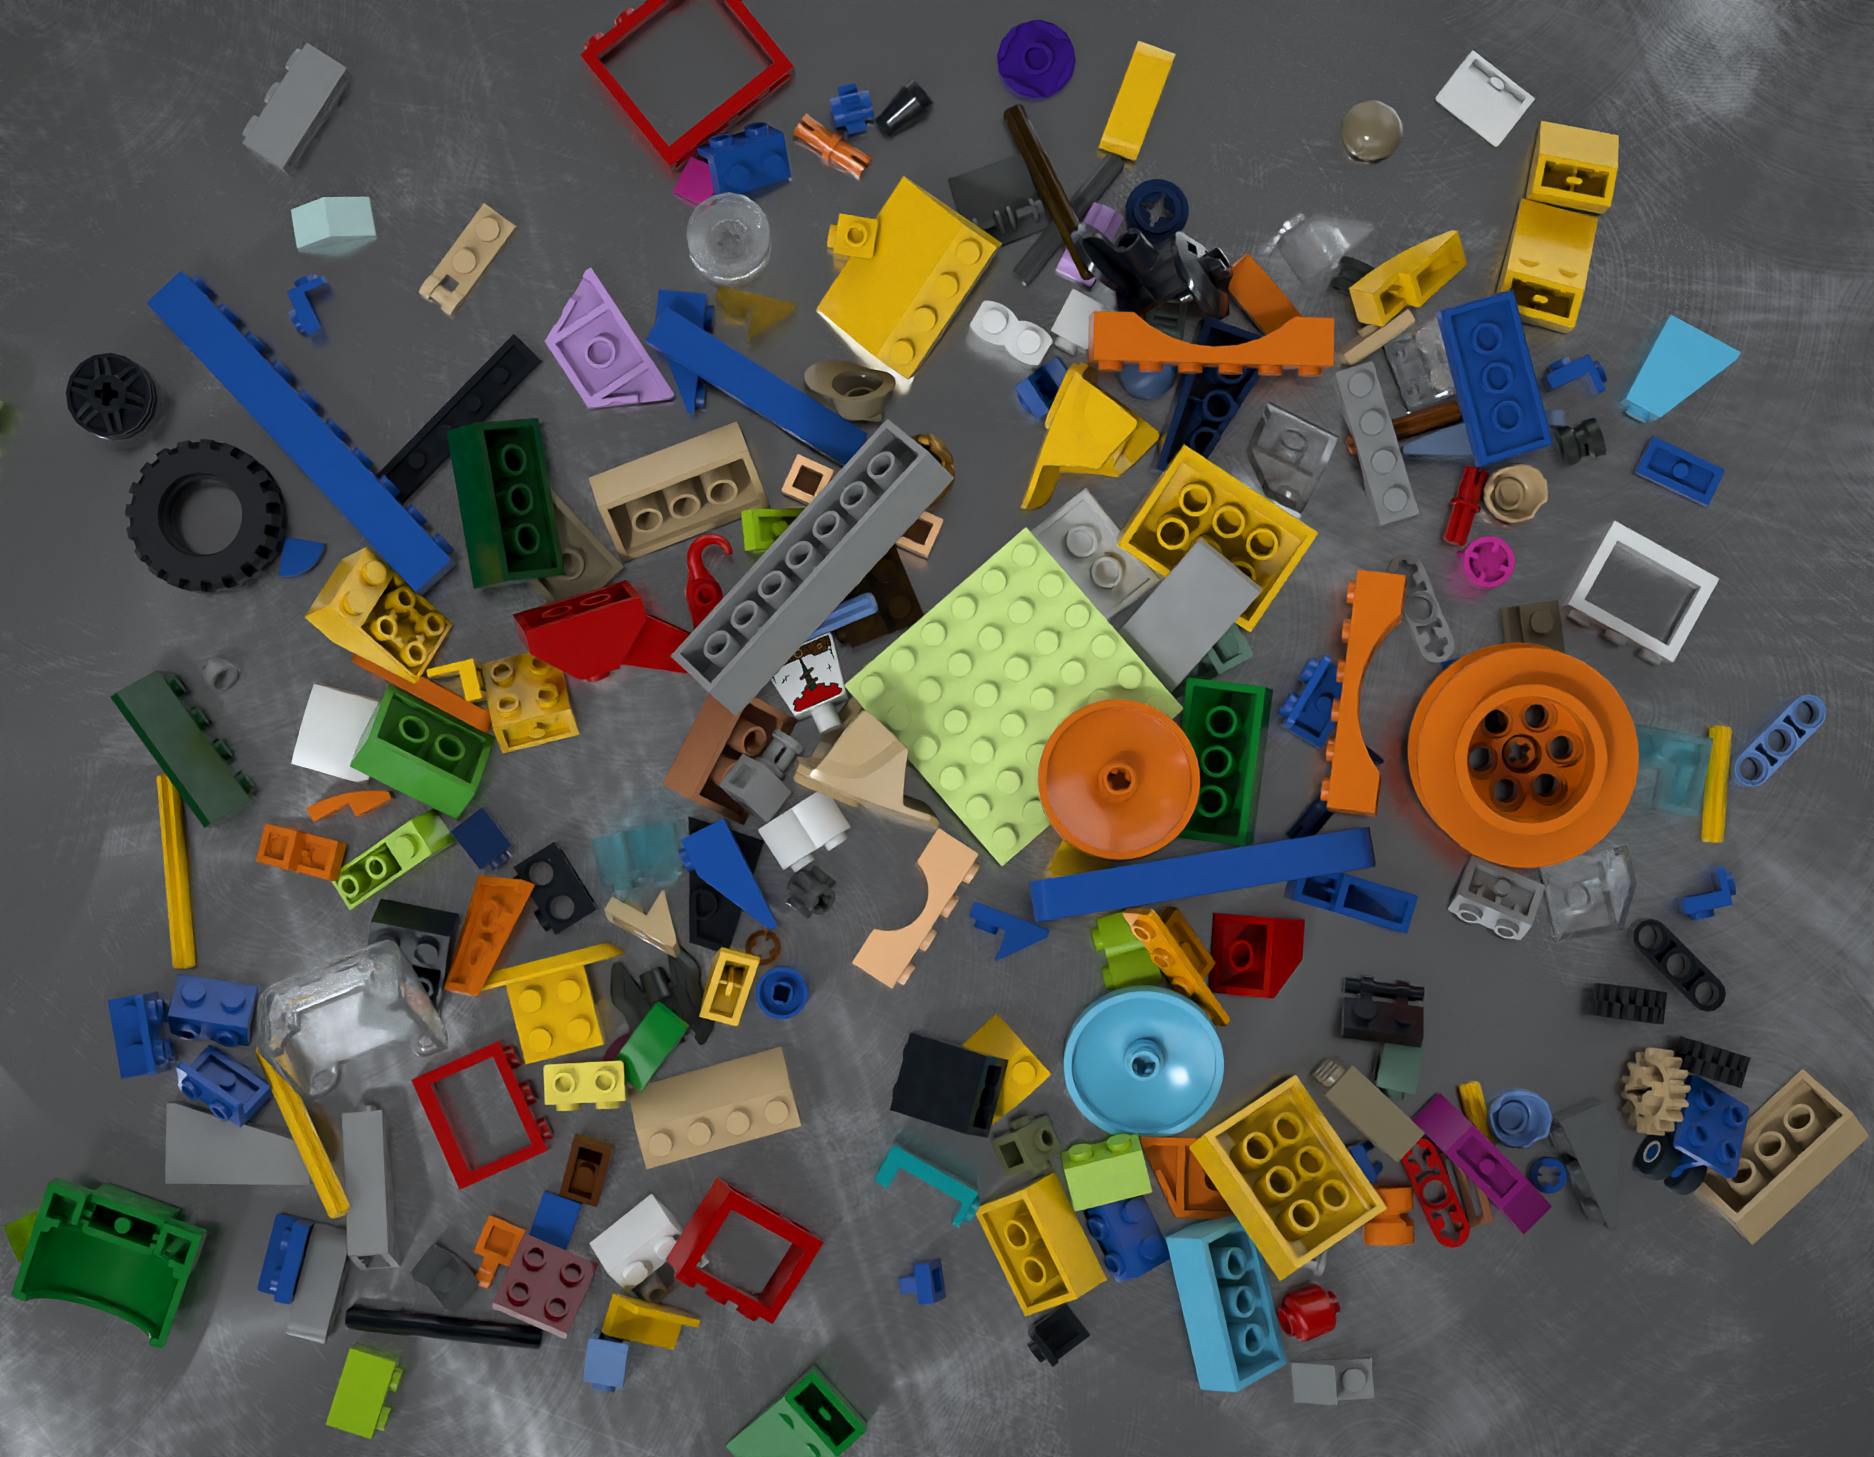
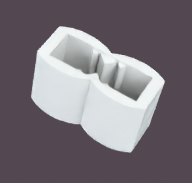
(1000, 330)
(804, 830)

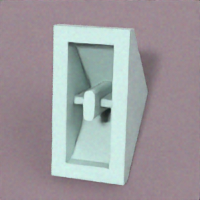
(333, 221)

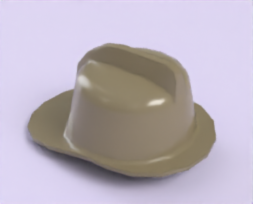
(854, 389)

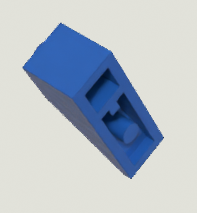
(722, 865)

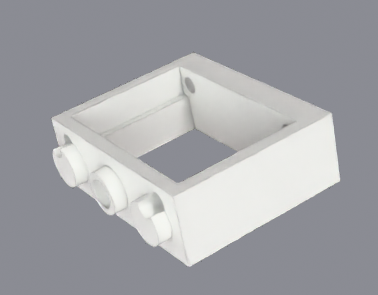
(1660, 558)

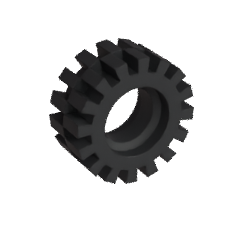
(1629, 1003)
(1712, 1062)

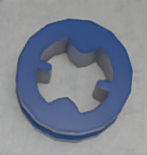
(1546, 1187)

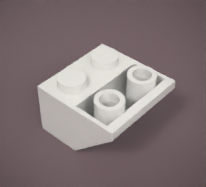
(637, 1248)

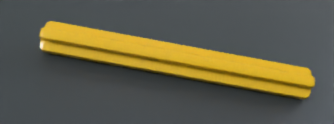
(176, 874)
(307, 1142)

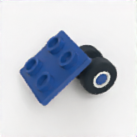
(1705, 1138)

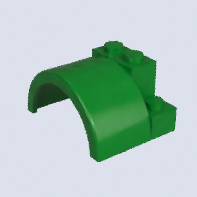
(111, 1255)

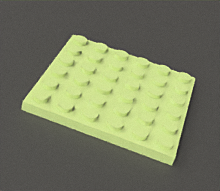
(991, 681)

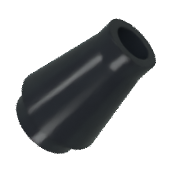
(905, 107)

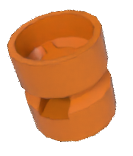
(1392, 1224)

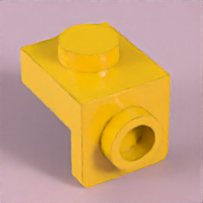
(852, 237)

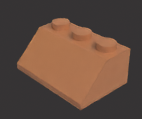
(716, 745)

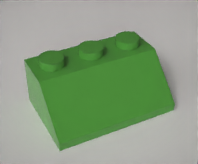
(423, 752)

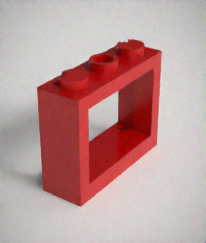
(445, 1130)
(705, 1225)

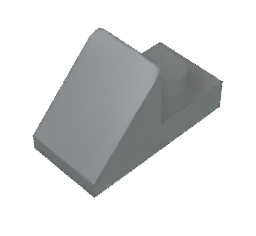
(1332, 1380)

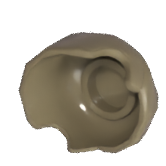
(1372, 130)

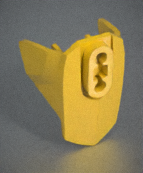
(1086, 435)

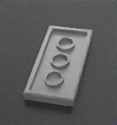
(1188, 613)

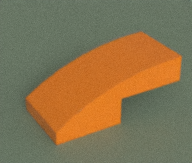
(1259, 296)
(360, 801)
(301, 852)

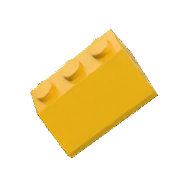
(1040, 1244)

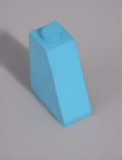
(1674, 368)

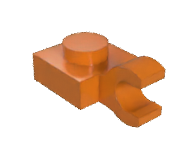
(498, 1246)

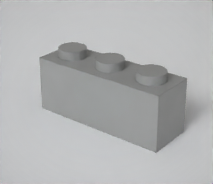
(296, 107)

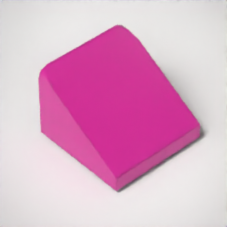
(695, 182)

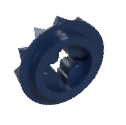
(1147, 194)

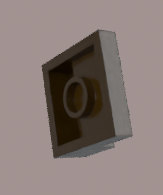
(895, 600)

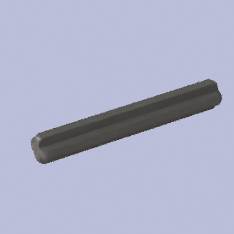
(1081, 202)

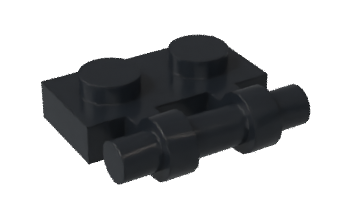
(1379, 1020)

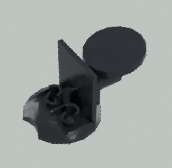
(1151, 275)

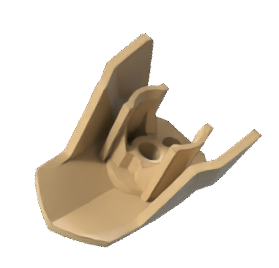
(863, 766)

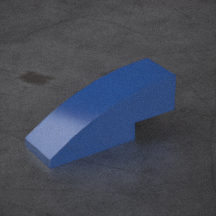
(1355, 899)

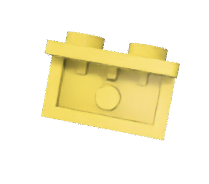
(585, 1083)

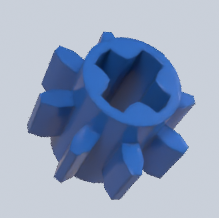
(851, 108)

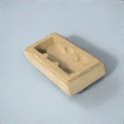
(1373, 337)

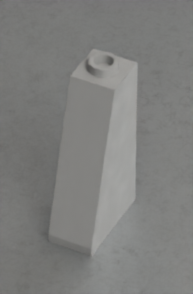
(220, 1152)
(369, 1189)

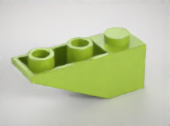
(393, 858)

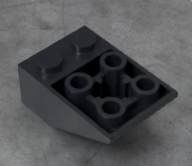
(424, 936)

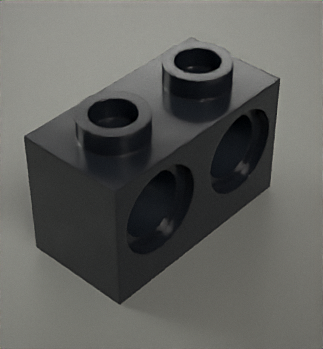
(564, 882)

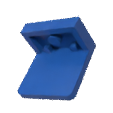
(1310, 709)

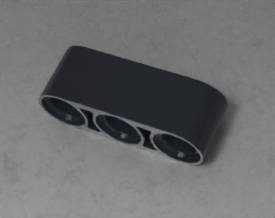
(1694, 971)

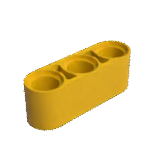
(1136, 100)

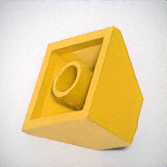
(1023, 1069)

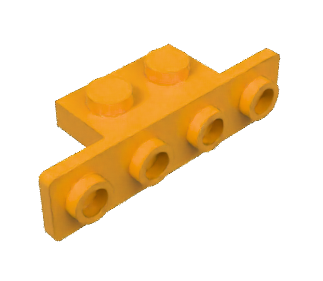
(1178, 954)

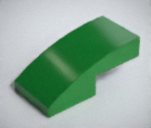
(651, 1045)

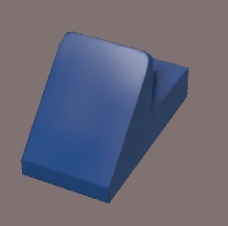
(1018, 932)

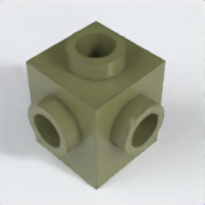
(1034, 1146)

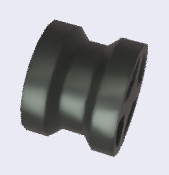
(1350, 272)

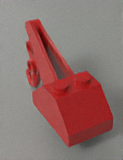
(610, 627)

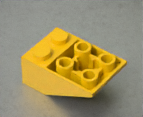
(1548, 264)
(378, 616)

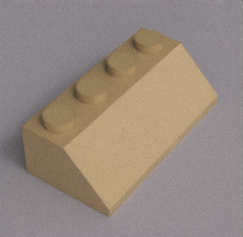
(678, 492)
(714, 1107)
(1784, 1156)

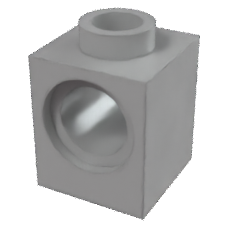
(755, 788)

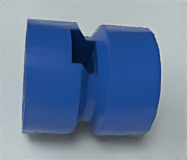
(782, 992)

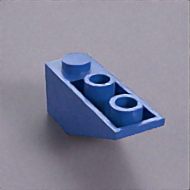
(696, 310)

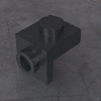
(1056, 1335)

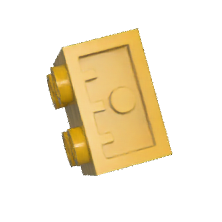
(527, 702)

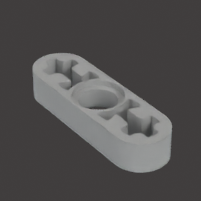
(1436, 613)

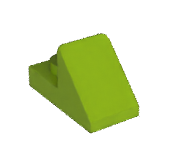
(765, 526)

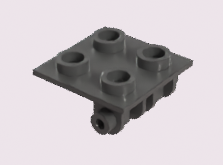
(1000, 199)

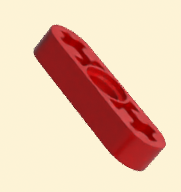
(1437, 1223)

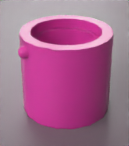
(1485, 563)

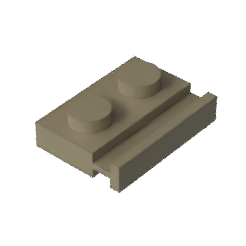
(1533, 624)

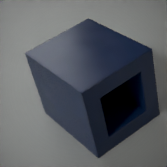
(484, 839)

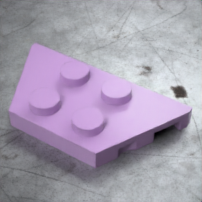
(603, 351)

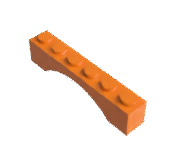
(1128, 340)
(1376, 611)

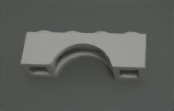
(1376, 444)

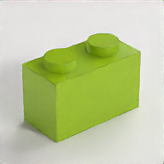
(1105, 1171)
(364, 1391)

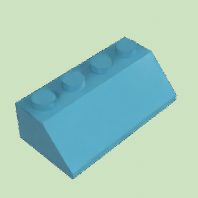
(1226, 1304)

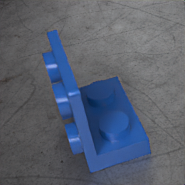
(141, 1034)

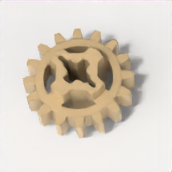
(1655, 1091)

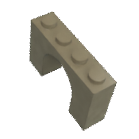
(1366, 1107)

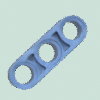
(1795, 735)

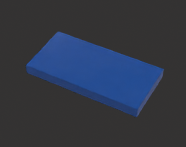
(1494, 378)

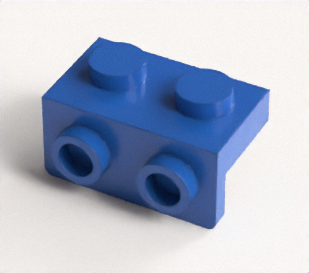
(746, 159)
(212, 1010)
(223, 1086)
(1127, 1237)

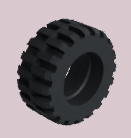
(153, 505)

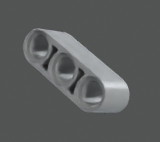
(319, 1284)

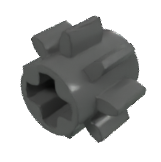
(811, 892)

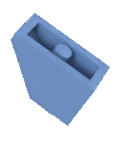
(607, 1361)

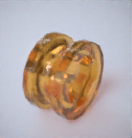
(774, 952)

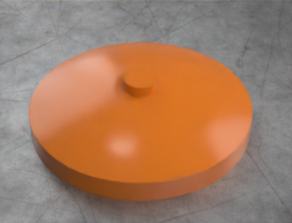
(1118, 780)

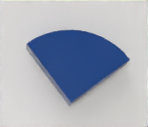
(299, 556)

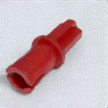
(1465, 505)

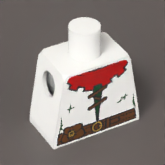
(813, 683)

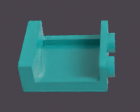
(932, 1173)

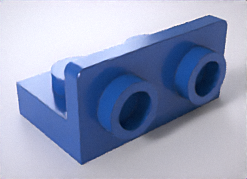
(285, 1257)

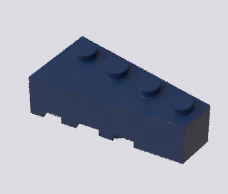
(1205, 400)

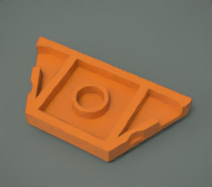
(1183, 1178)

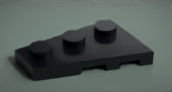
(711, 914)

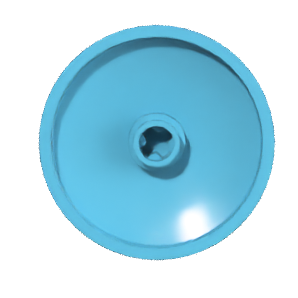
(1143, 1062)

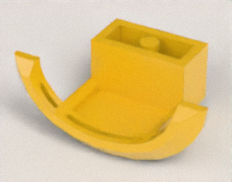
(555, 1002)

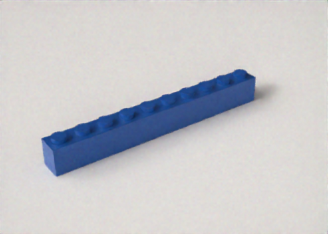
(302, 433)

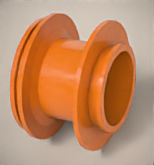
(1589, 781)

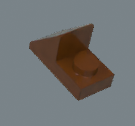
(586, 1170)

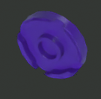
(1036, 60)

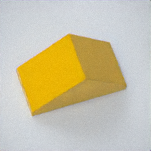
(728, 986)

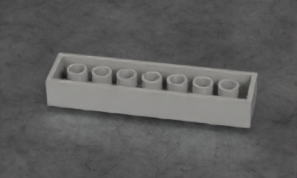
(812, 567)

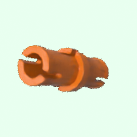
(832, 145)

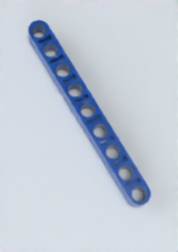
(1201, 874)

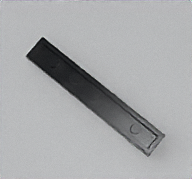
(471, 404)

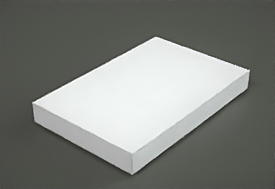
(1086, 548)

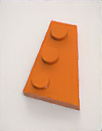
(487, 925)

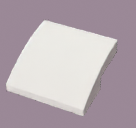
(332, 731)

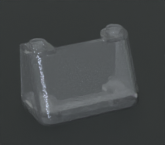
(344, 1013)

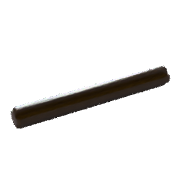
(1045, 179)

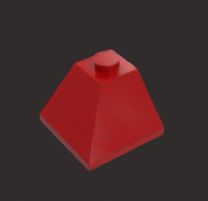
(1254, 953)

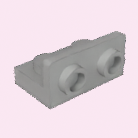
(1497, 898)

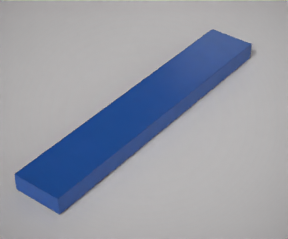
(755, 387)

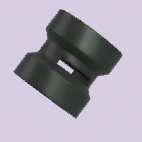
(1580, 441)

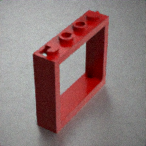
(718, 119)

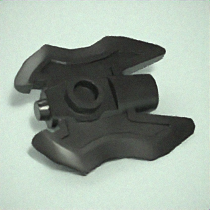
(680, 995)

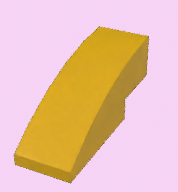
(1407, 278)

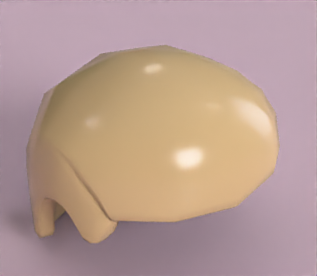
(1515, 492)

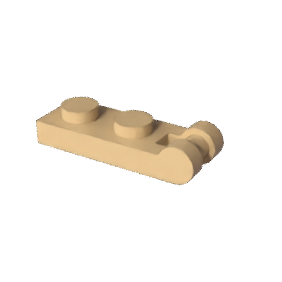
(468, 258)

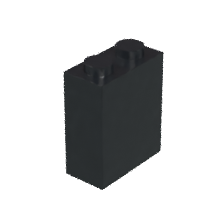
(948, 1085)

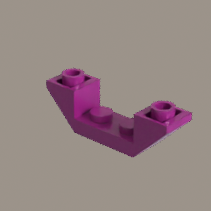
(1482, 1163)

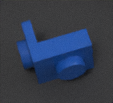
(304, 313)
(1565, 371)
(1040, 387)
(1703, 904)

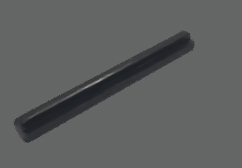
(443, 1328)

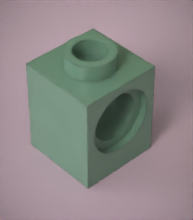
(1397, 1069)

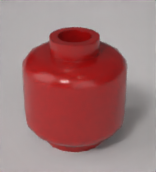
(1308, 1312)

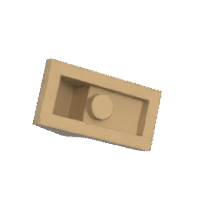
(654, 928)

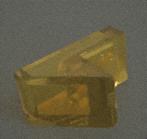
(766, 311)

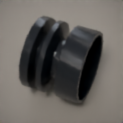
(125, 417)

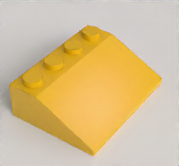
(914, 283)
(1206, 502)
(1287, 1177)

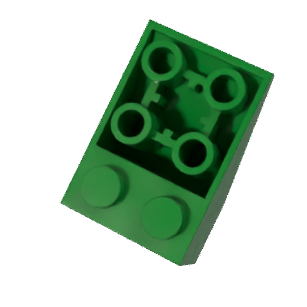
(802, 1422)

